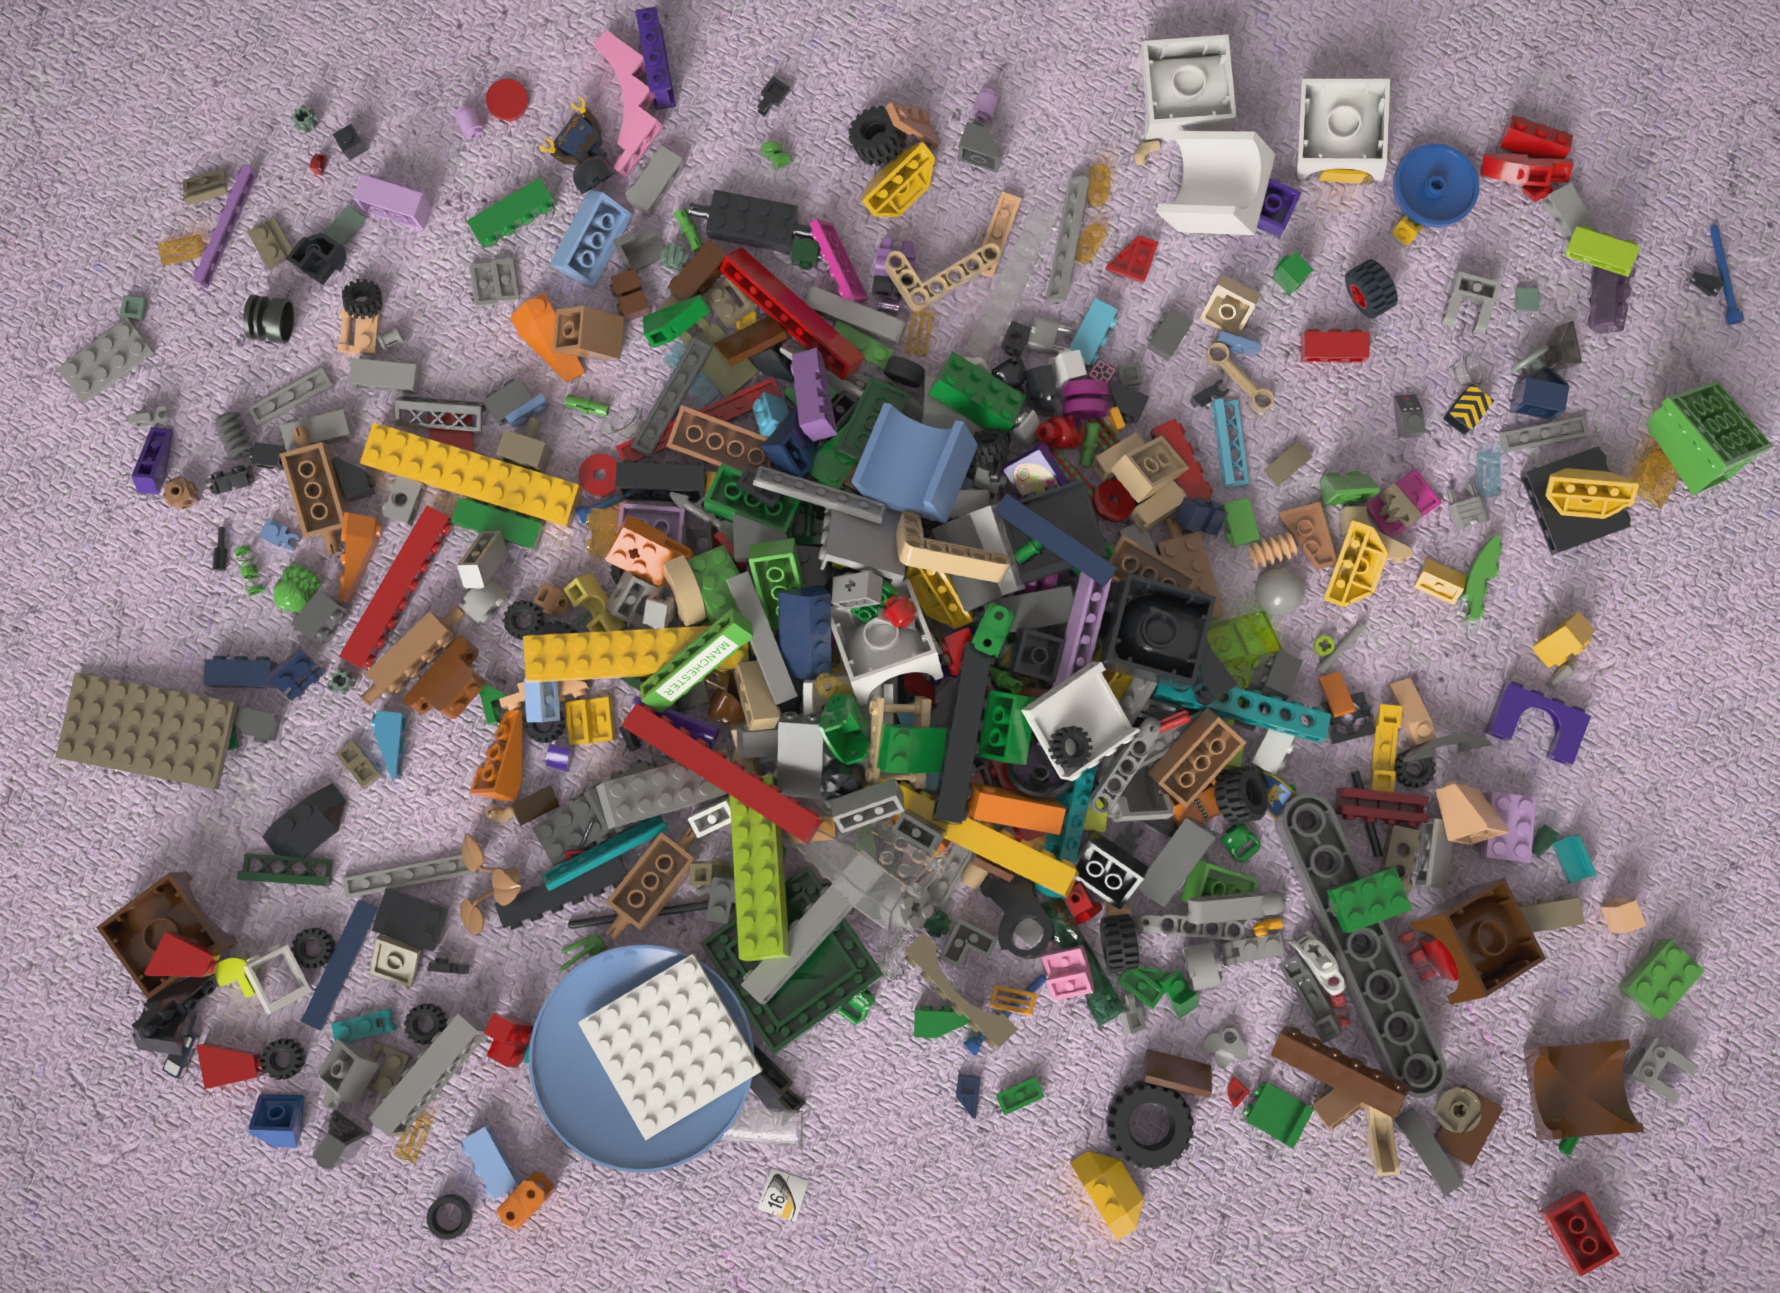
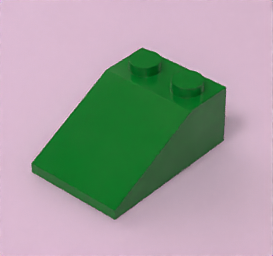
(911, 748)

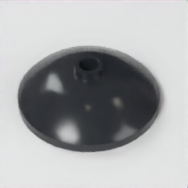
(1038, 765)

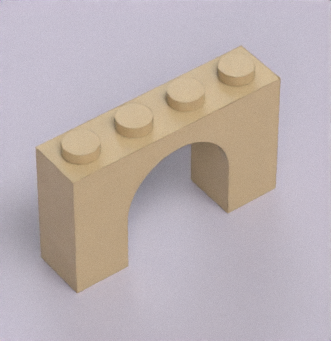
(1156, 508)

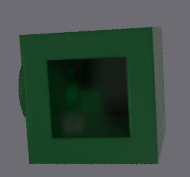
(805, 253)

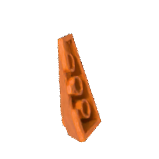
(536, 326)
(361, 539)
(502, 770)

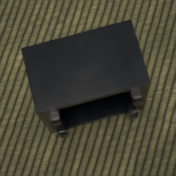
(170, 1036)

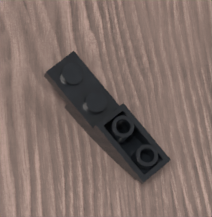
(179, 997)

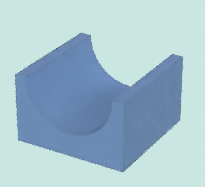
(914, 464)

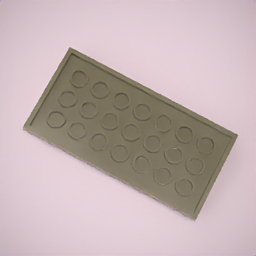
(146, 730)

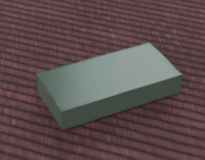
(345, 225)

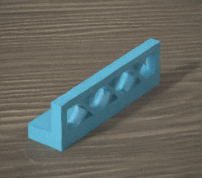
(1223, 441)

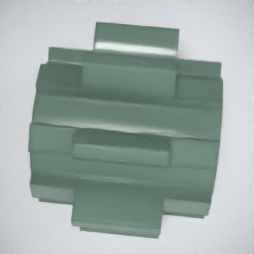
(304, 119)
(674, 257)
(335, 681)

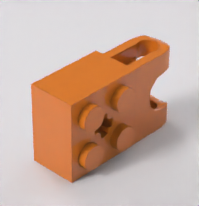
(644, 550)

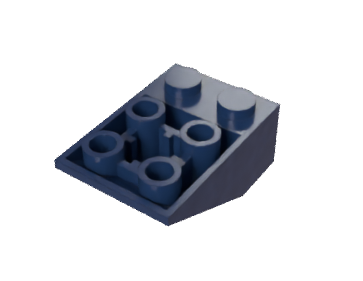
(790, 448)

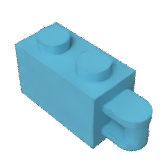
(769, 413)

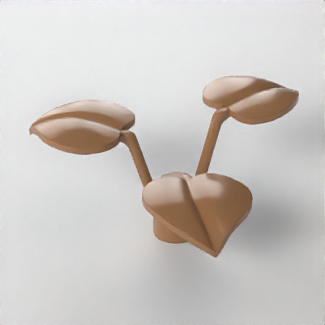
(504, 882)

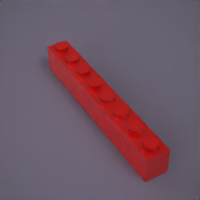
(791, 312)
(397, 588)

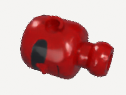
(1061, 432)

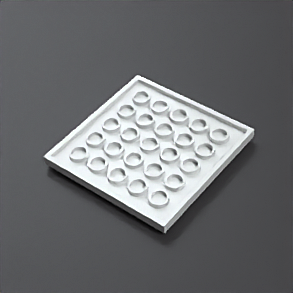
(670, 1046)

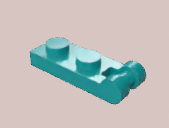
(363, 1026)

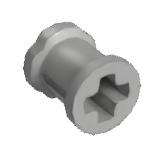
(390, 338)

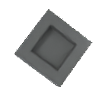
(1130, 374)

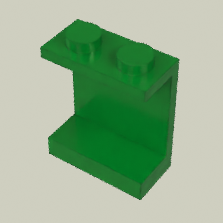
(1277, 1113)

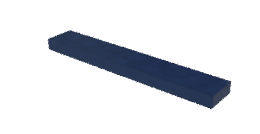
(1055, 540)
(340, 965)

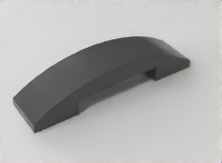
(1465, 741)
(1313, 997)
(1429, 1151)

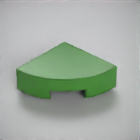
(781, 159)

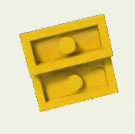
(590, 721)

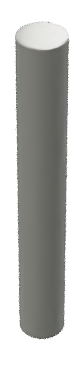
(1346, 642)

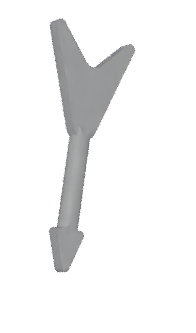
(723, 526)

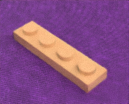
(1000, 226)

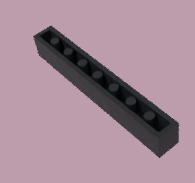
(962, 735)

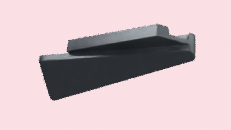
(773, 1085)

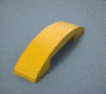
(1384, 747)

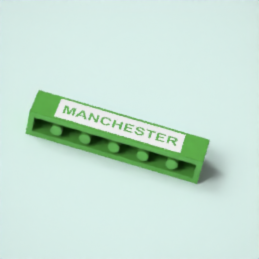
(696, 660)

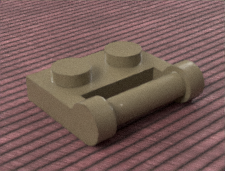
(724, 304)
(391, 1069)

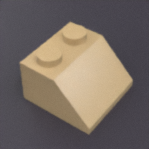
(1230, 306)

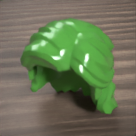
(295, 587)

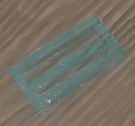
(1496, 473)

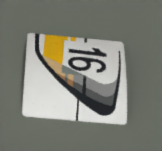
(783, 1195)

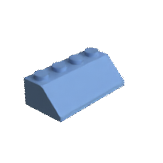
(590, 238)

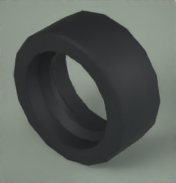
(432, 1223)

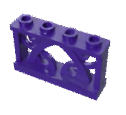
(655, 57)

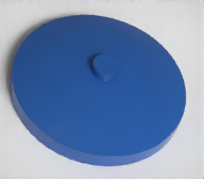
(1436, 185)

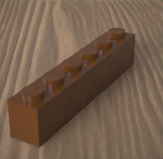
(1340, 1071)

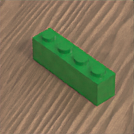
(511, 213)
(514, 528)

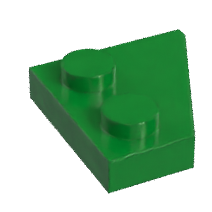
(1144, 984)

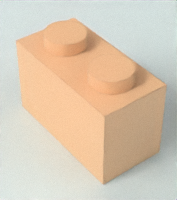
(1622, 915)

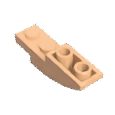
(565, 689)

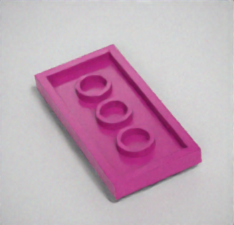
(838, 260)

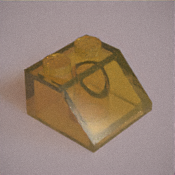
(1655, 477)

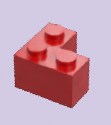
(510, 1039)

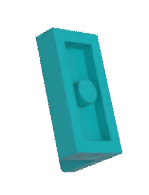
(1574, 858)

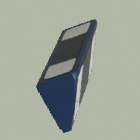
(177, 1065)

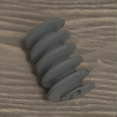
(232, 435)

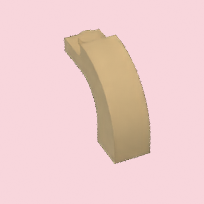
(686, 592)

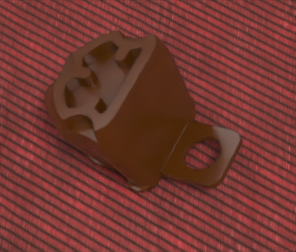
(725, 701)

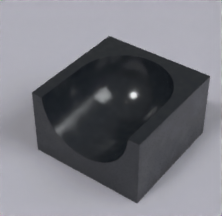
(1157, 631)

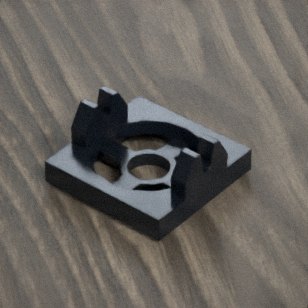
(1366, 729)

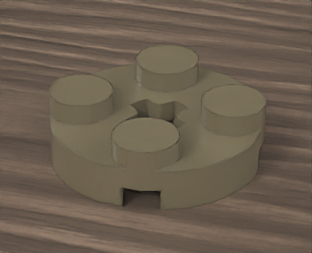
(1445, 1107)

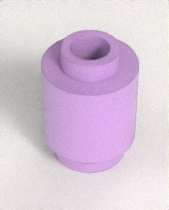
(985, 105)
(469, 121)

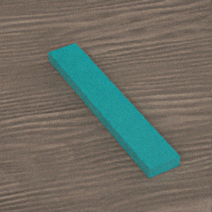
(604, 852)

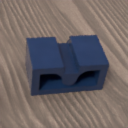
(1201, 515)

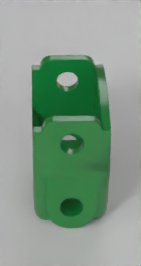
(994, 626)
(839, 727)

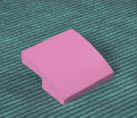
(1068, 972)

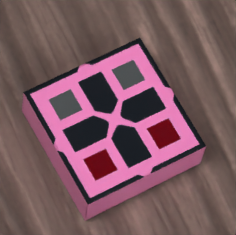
(1101, 371)

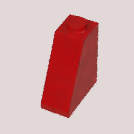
(182, 958)
(227, 1065)

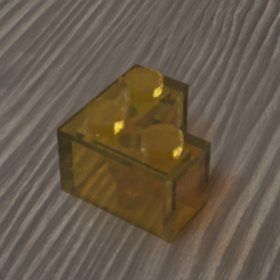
(603, 526)

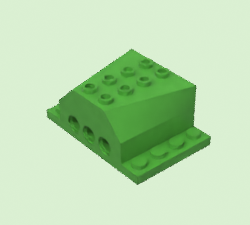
(1706, 436)

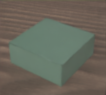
(1526, 299)
(133, 308)

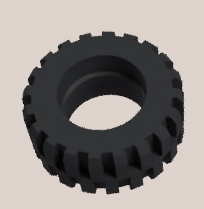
(1149, 1155)

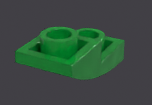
(868, 613)

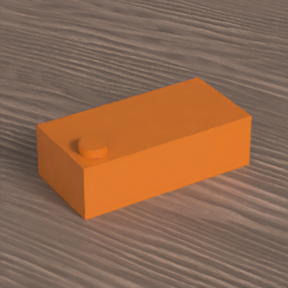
(1014, 809)

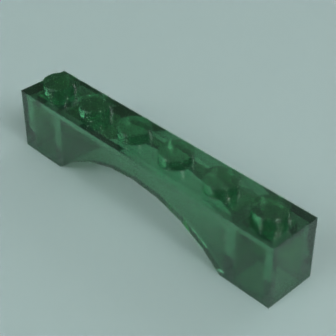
(1104, 1001)

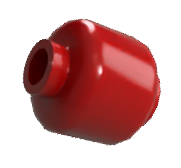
(900, 611)

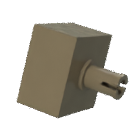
(525, 449)

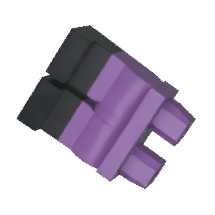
(882, 282)

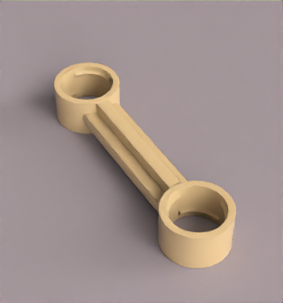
(1239, 377)

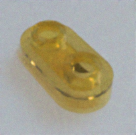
(1098, 186)
(1090, 243)
(837, 686)

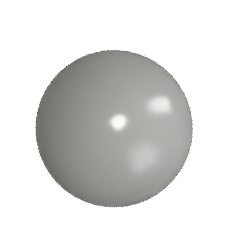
(1279, 591)

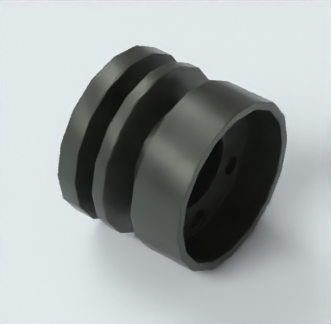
(268, 319)

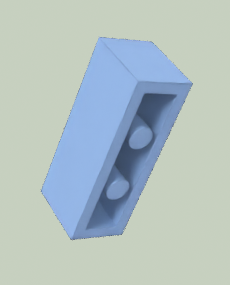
(490, 1162)

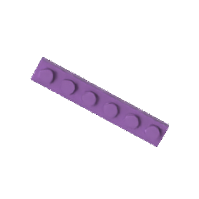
(227, 221)

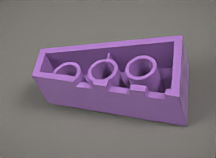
(813, 395)

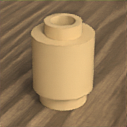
(973, 876)

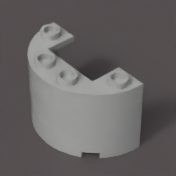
(1140, 797)

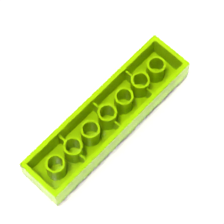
(759, 883)

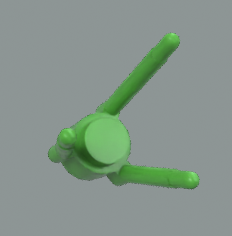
(593, 945)

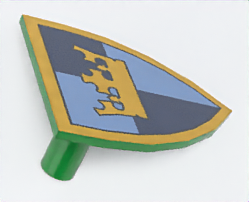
(1278, 791)

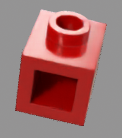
(1079, 899)

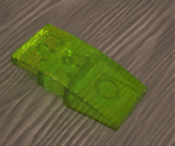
(1243, 638)

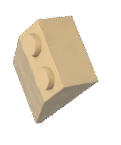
(1149, 468)

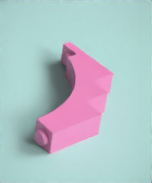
(638, 126)

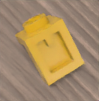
(1406, 230)

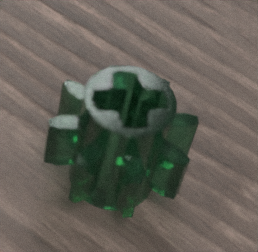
(937, 924)

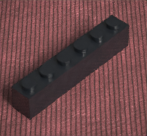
(538, 900)

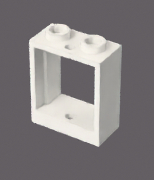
(303, 987)

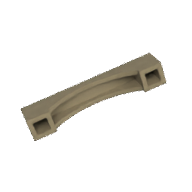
(995, 1028)

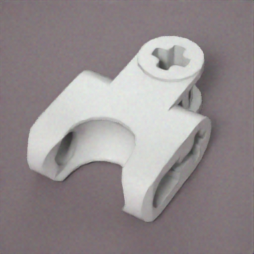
(1319, 961)

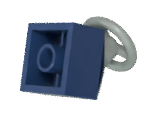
(1542, 393)

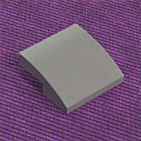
(493, 282)

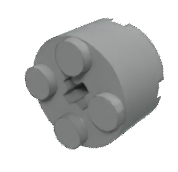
(483, 601)
(911, 911)
(1202, 966)

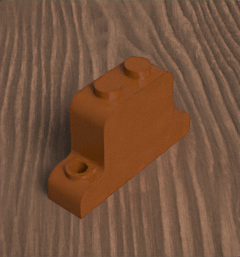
(449, 682)

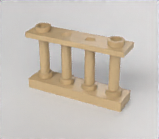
(921, 710)

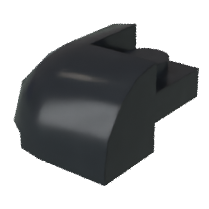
(318, 257)
(1040, 390)

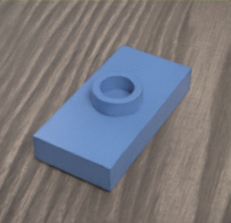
(1239, 344)

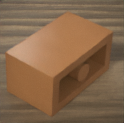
(1335, 1108)

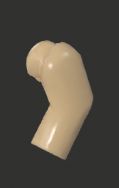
(1143, 150)
(499, 815)

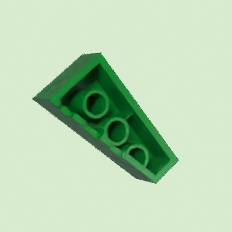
(830, 467)

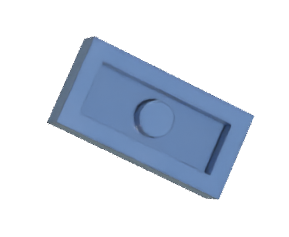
(533, 407)

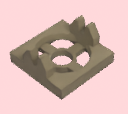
(1398, 506)

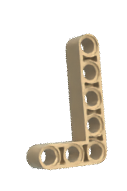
(942, 279)
(946, 557)

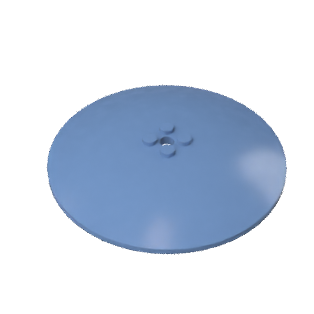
(576, 1089)

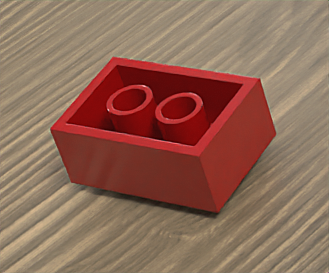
(1579, 1232)

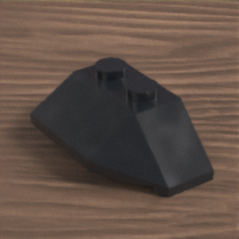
(307, 823)

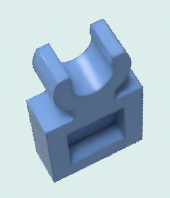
(277, 534)

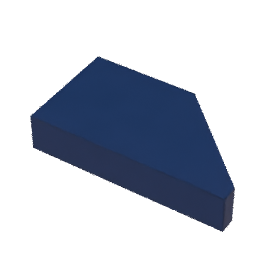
(967, 1092)

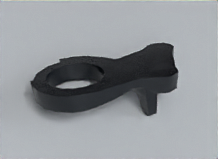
(1018, 903)

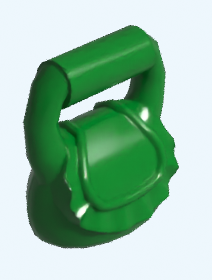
(1236, 837)
(861, 1003)

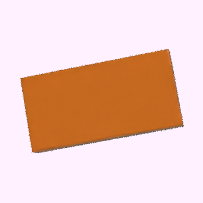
(1336, 694)

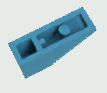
(390, 736)

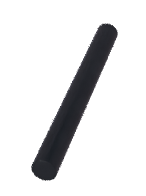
(1370, 827)

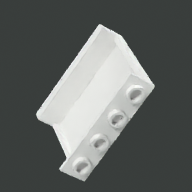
(1086, 703)

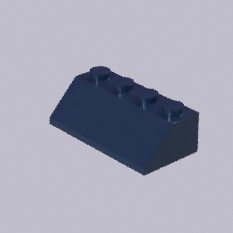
(805, 631)

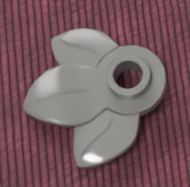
(1224, 1049)

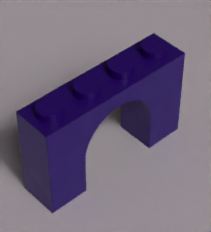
(1568, 722)

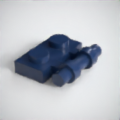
(291, 670)

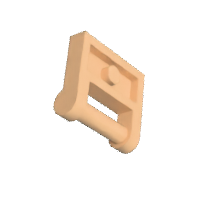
(365, 334)

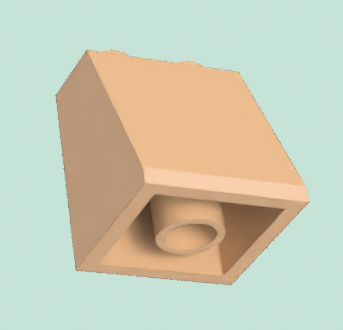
(1468, 814)

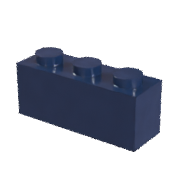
(238, 672)

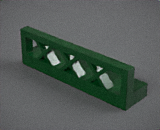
(290, 878)

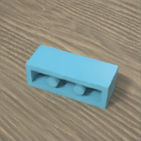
(1093, 331)

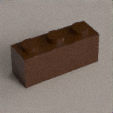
(698, 272)

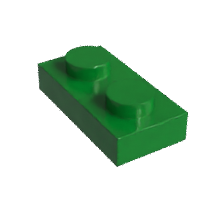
(1019, 1095)

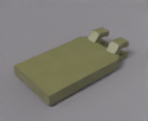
(725, 377)

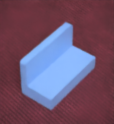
(542, 701)

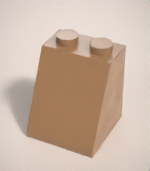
(588, 333)

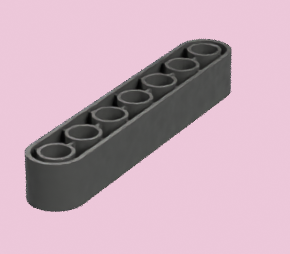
(1377, 959)

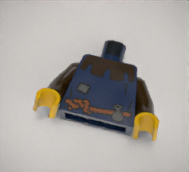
(577, 138)

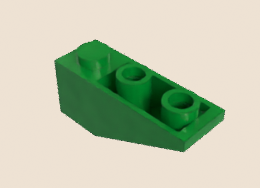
(674, 320)
(935, 1023)

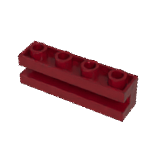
(1381, 805)

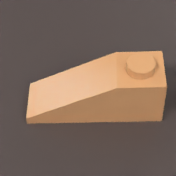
(1414, 714)

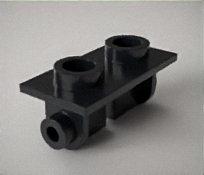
(238, 475)

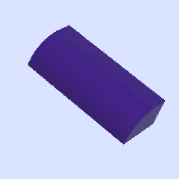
(698, 728)

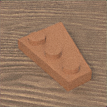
(913, 120)
(1311, 534)

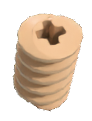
(1271, 549)

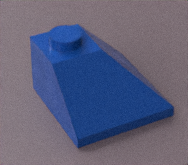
(278, 1119)

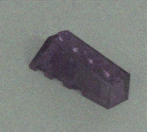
(1608, 300)

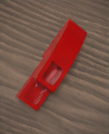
(1525, 170)

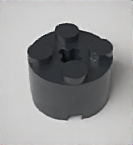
(841, 780)

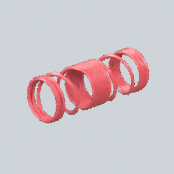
(1416, 956)
(1339, 1000)

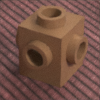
(186, 496)
(552, 599)

